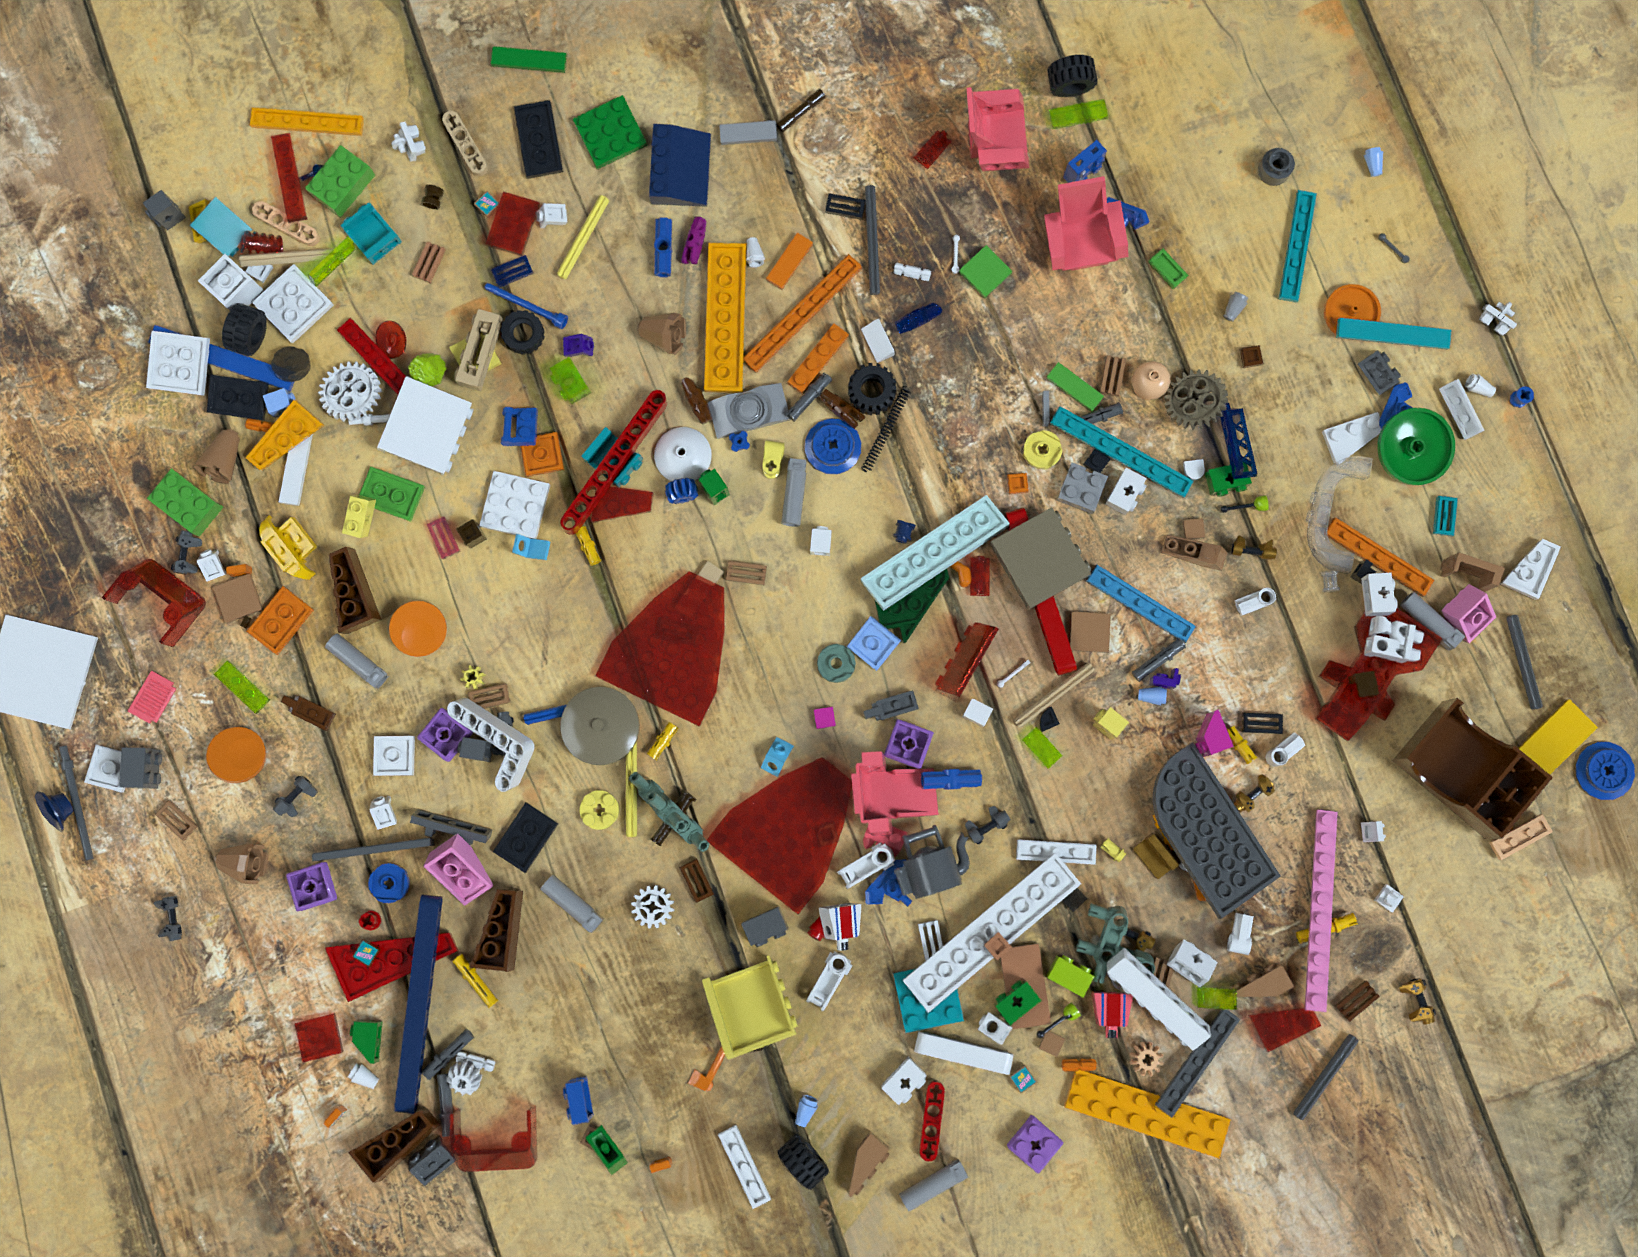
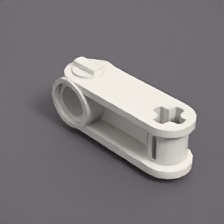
(867, 865)
(829, 980)

